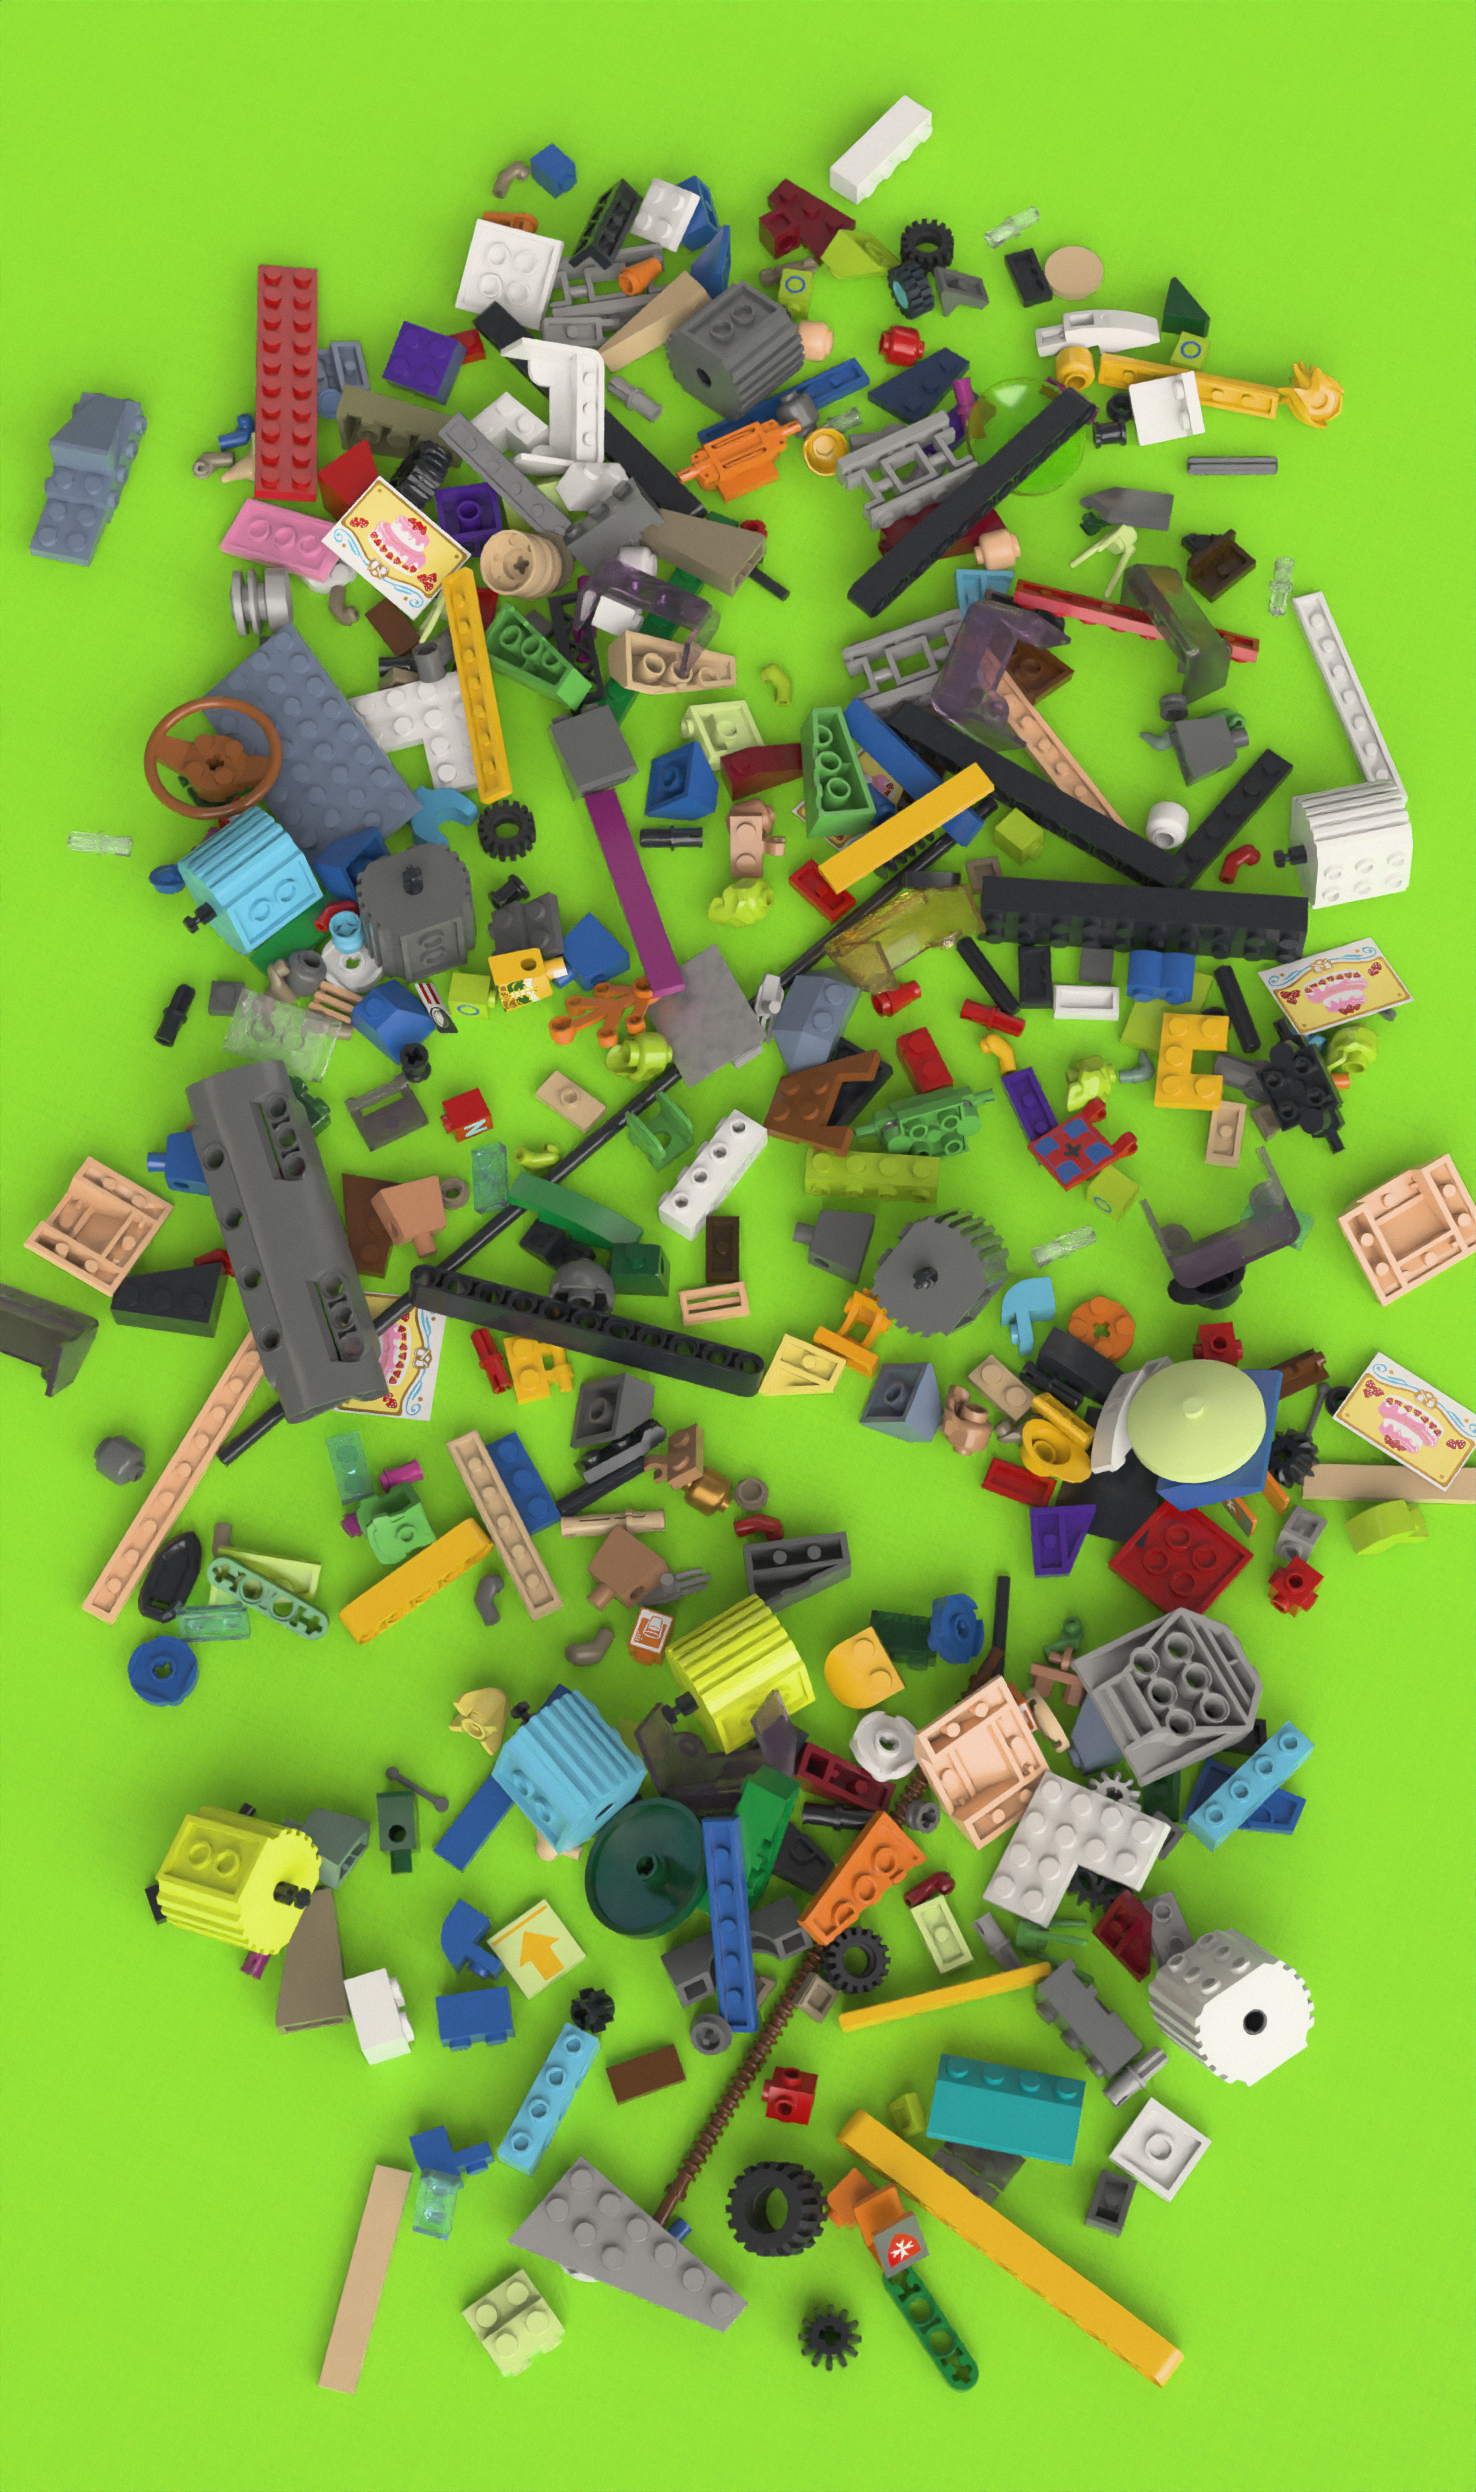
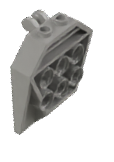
(1141, 1725)

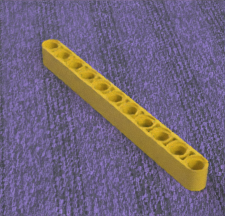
(1010, 2248)

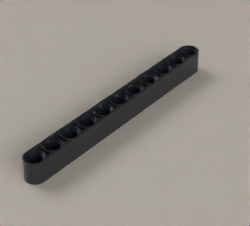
(619, 443)
(971, 502)
(1039, 799)
(585, 1330)

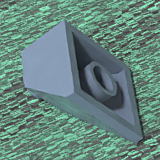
(904, 1402)
(1091, 1742)

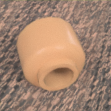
(816, 340)
(997, 550)

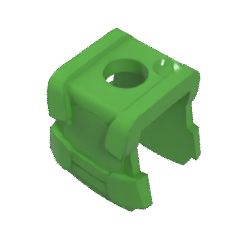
(670, 1121)
(394, 1523)

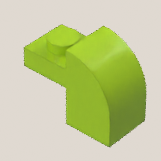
(1385, 1526)

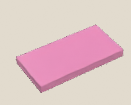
(281, 539)

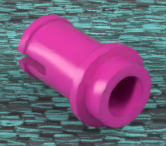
(407, 1472)

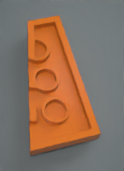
(868, 1868)

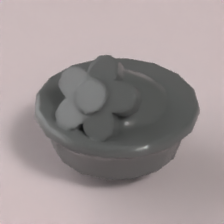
(710, 2034)

